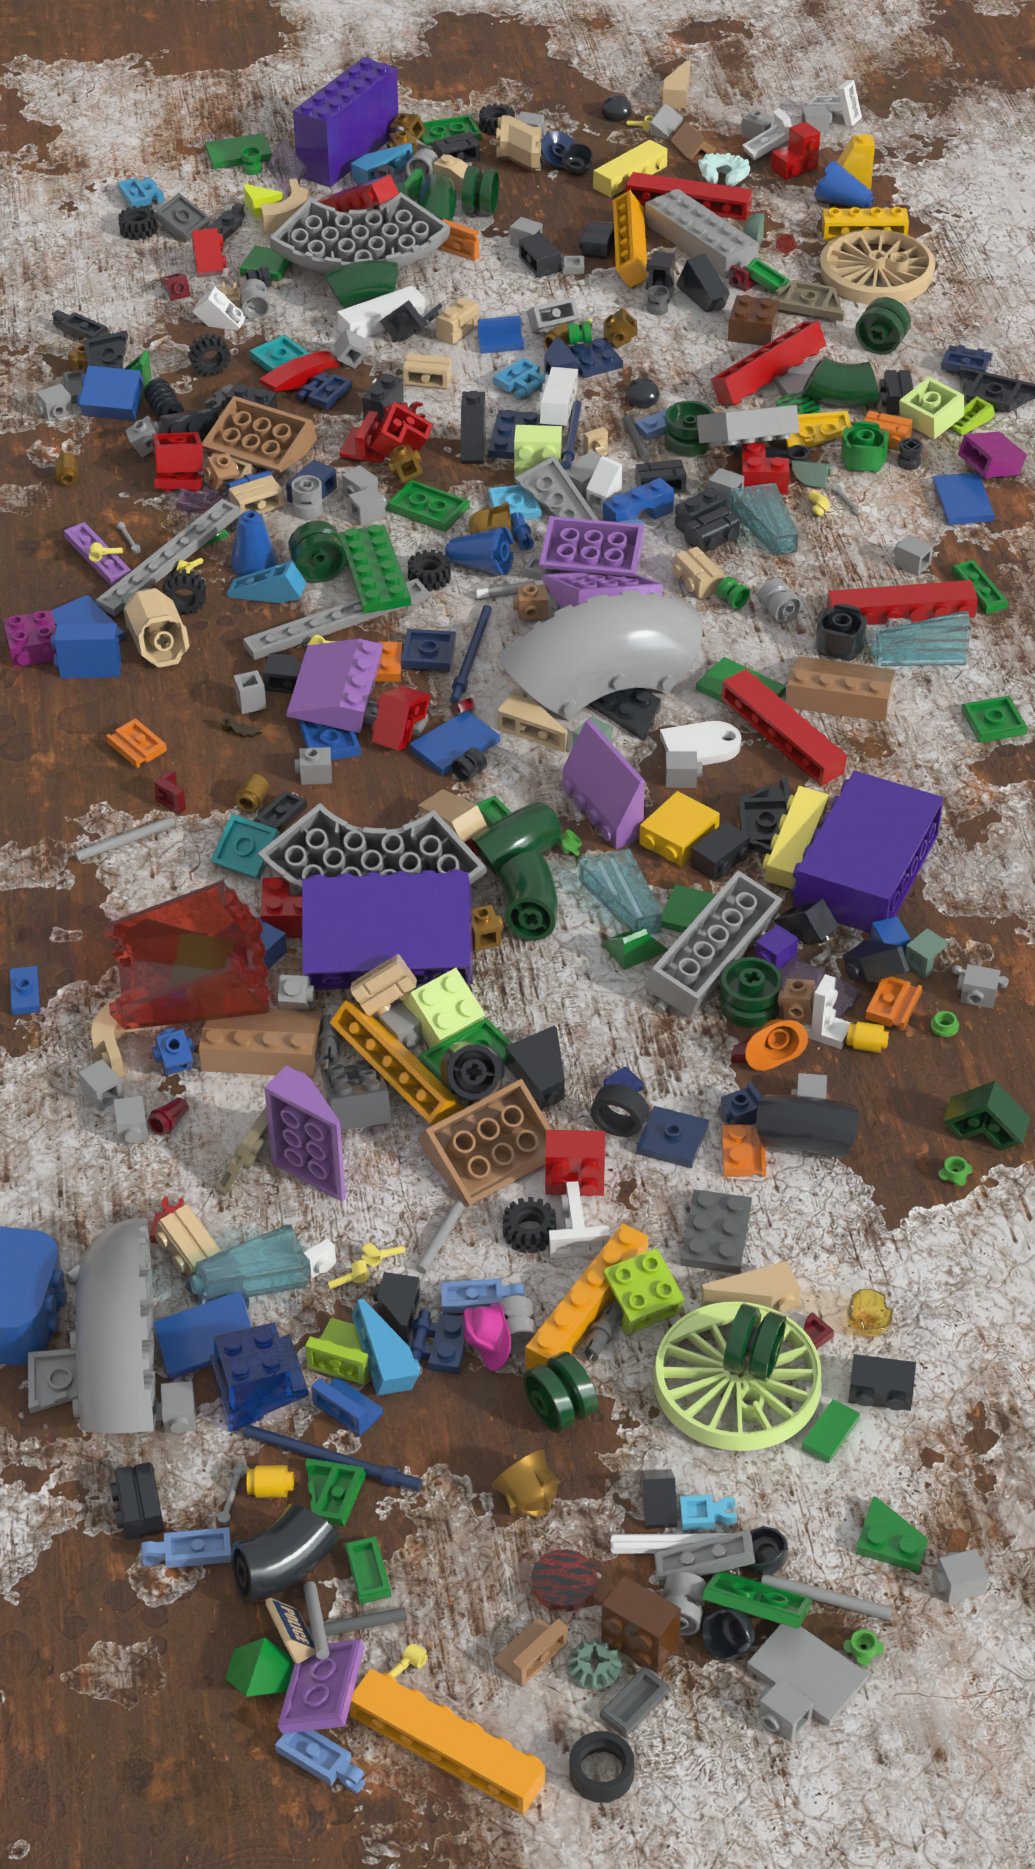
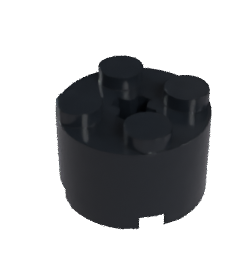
(841, 632)

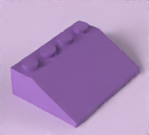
(592, 546)
(578, 586)
(336, 683)
(605, 787)
(304, 1132)

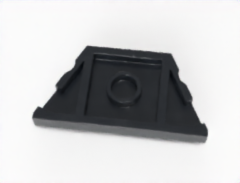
(1000, 391)
(630, 708)
(762, 813)

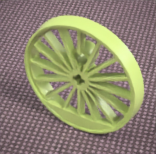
(735, 1385)

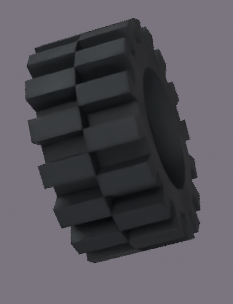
(489, 117)
(137, 223)
(205, 345)
(430, 568)
(189, 582)
(524, 1212)

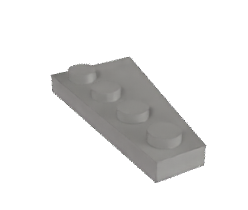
(555, 490)
(51, 1378)

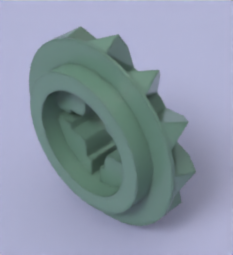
(581, 1670)

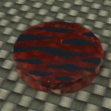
(564, 1580)

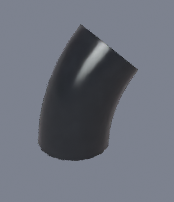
(472, 1070)
(807, 1124)
(281, 1553)

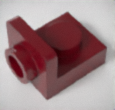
(740, 278)
(176, 285)
(169, 793)

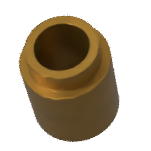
(559, 331)
(67, 469)
(252, 792)

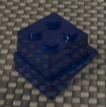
(255, 1374)

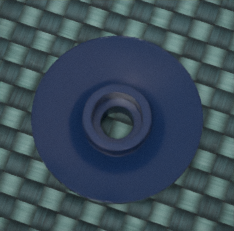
(553, 146)

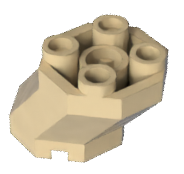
(519, 143)
(156, 627)

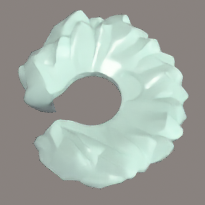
(734, 167)

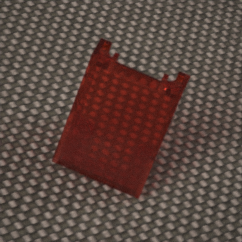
(189, 961)

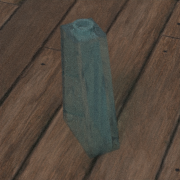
(766, 516)
(925, 642)
(622, 890)
(254, 1267)

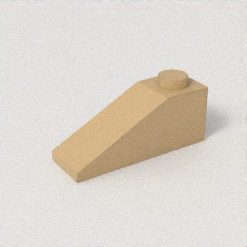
(676, 87)
(451, 167)
(530, 721)
(767, 1286)

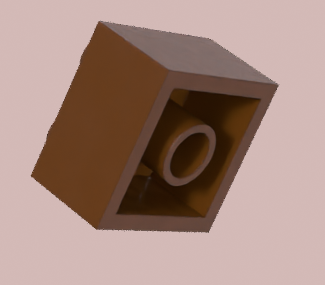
(753, 320)
(640, 1624)

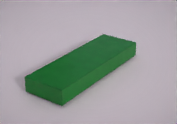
(988, 595)

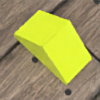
(256, 196)

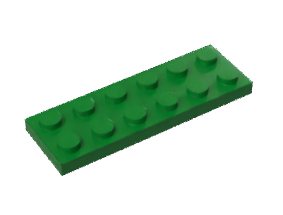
(375, 569)

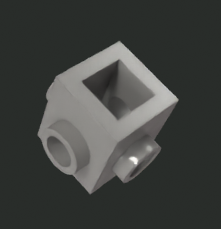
(141, 435)

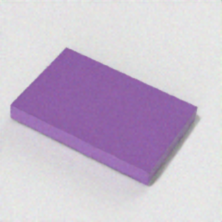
(322, 1689)

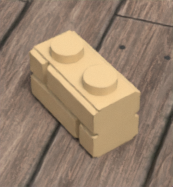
(457, 320)
(427, 371)
(257, 495)
(697, 572)
(383, 986)
(185, 1239)

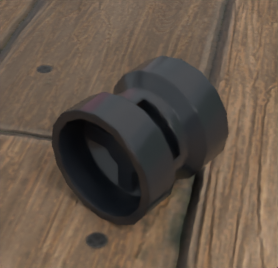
(261, 274)
(910, 453)
(469, 764)

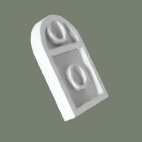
(705, 739)

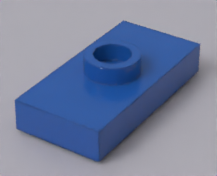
(24, 990)

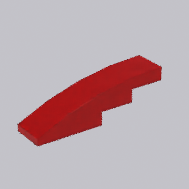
(297, 371)

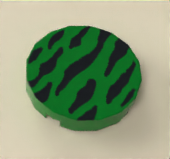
(804, 404)

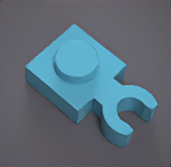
(700, 1512)

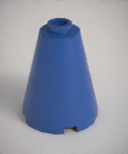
(843, 188)
(252, 545)
(483, 551)

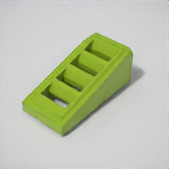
(981, 412)

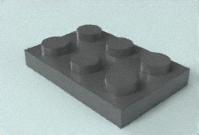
(716, 1231)

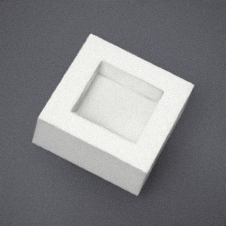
(321, 1258)

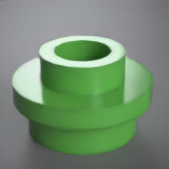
(945, 1024)

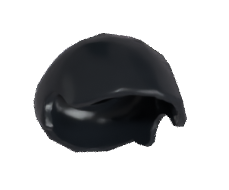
(616, 108)
(577, 159)
(642, 393)
(769, 1550)
(728, 1633)

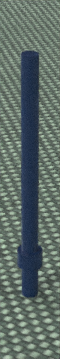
(568, 451)
(460, 682)
(388, 1475)

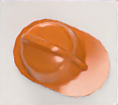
(776, 1044)

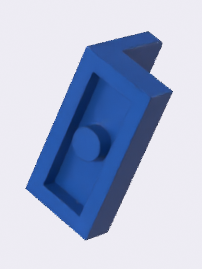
(500, 334)
(346, 1405)

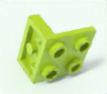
(644, 1291)
(338, 1353)

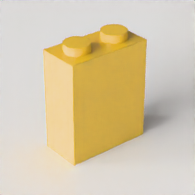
(677, 827)

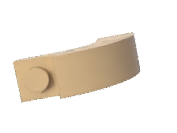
(276, 214)
(105, 1036)

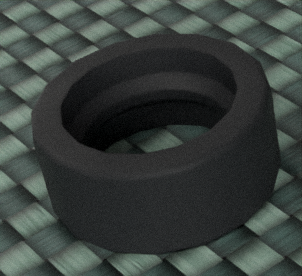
(621, 1097)
(601, 1742)

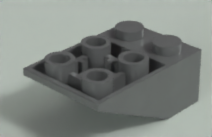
(357, 1095)

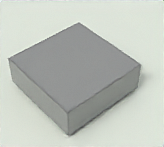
(573, 264)

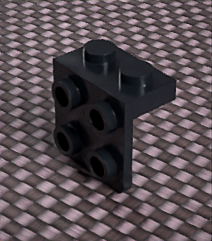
(405, 319)

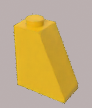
(859, 158)

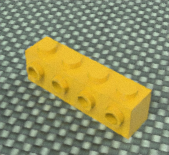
(842, 221)

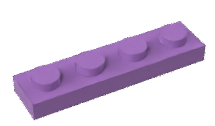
(110, 565)

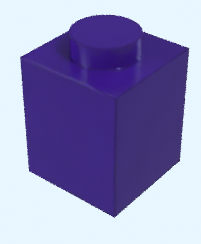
(777, 946)

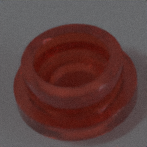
(786, 243)

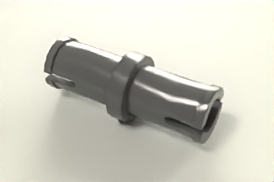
(329, 1042)
(601, 1333)

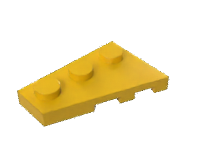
(818, 428)

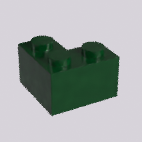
(987, 1111)

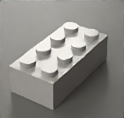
(748, 425)

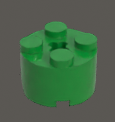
(864, 447)

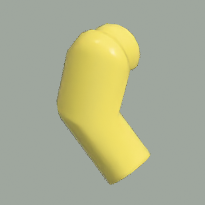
(820, 501)

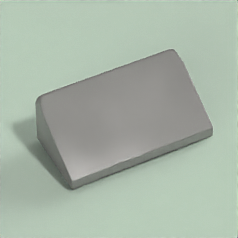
(665, 122)

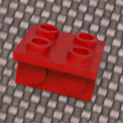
(360, 440)

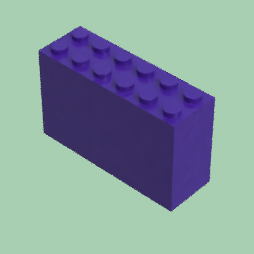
(346, 120)
(868, 850)
(369, 918)

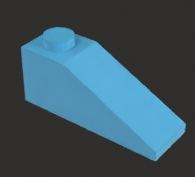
(396, 157)
(271, 585)
(389, 1357)

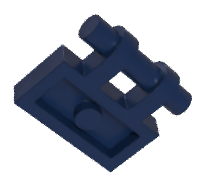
(965, 357)
(323, 390)
(448, 1342)

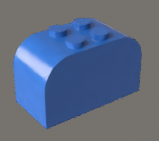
(29, 1293)

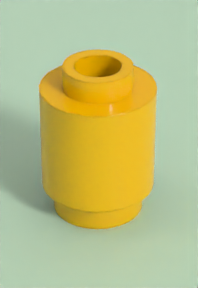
(867, 1037)
(270, 1481)

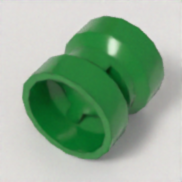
(251, 158)
(579, 332)
(731, 591)

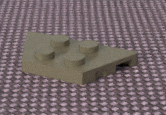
(810, 300)
(246, 1152)

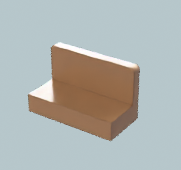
(690, 141)
(532, 1650)

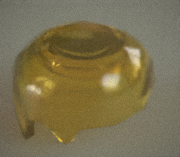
(869, 1313)

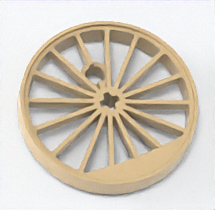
(843, 268)

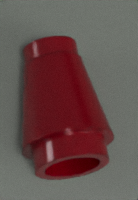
(165, 1118)

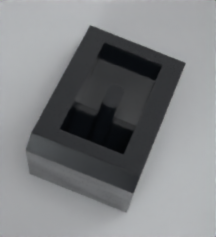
(658, 1498)

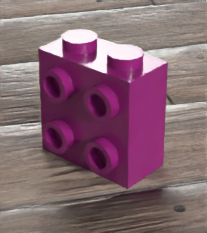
(992, 454)
(30, 638)

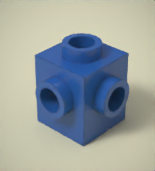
(173, 1051)

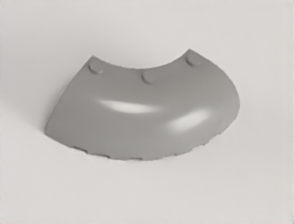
(328, 239)
(605, 649)
(332, 847)
(115, 1332)

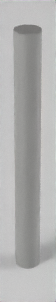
(124, 839)
(830, 1597)

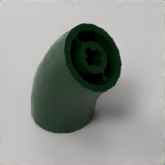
(438, 196)
(362, 281)
(842, 384)
(524, 830)
(529, 896)

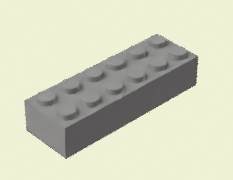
(700, 231)
(713, 940)

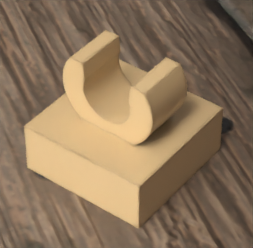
(232, 293)
(596, 441)

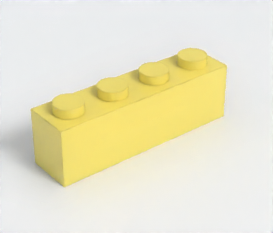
(614, 175)
(797, 831)

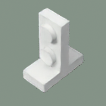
(845, 102)
(770, 138)
(825, 1026)
(575, 1238)

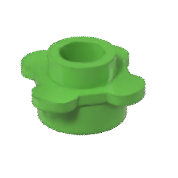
(569, 842)
(955, 1170)
(863, 1638)

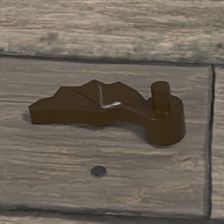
(240, 729)

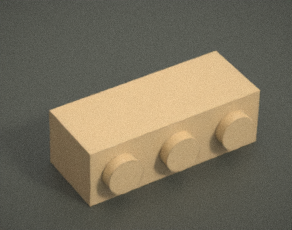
(457, 812)

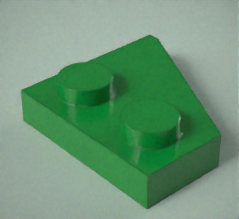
(333, 1489)
(891, 1538)

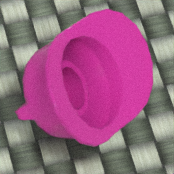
(489, 1333)

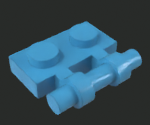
(140, 193)
(516, 377)

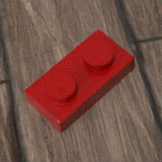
(179, 481)

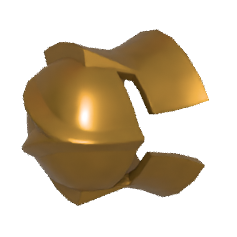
(490, 519)
(528, 1486)

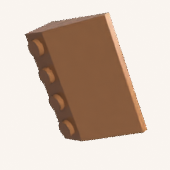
(260, 435)
(840, 688)
(262, 1042)
(488, 1143)

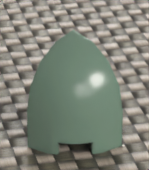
(754, 227)
(812, 473)

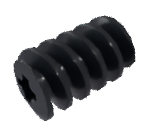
(162, 398)

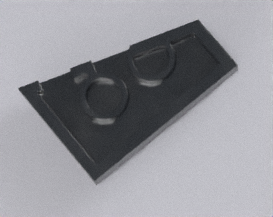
(106, 350)
(192, 421)

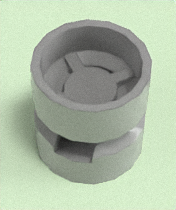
(422, 160)
(254, 299)
(307, 497)
(779, 600)
(520, 1321)
(686, 1592)

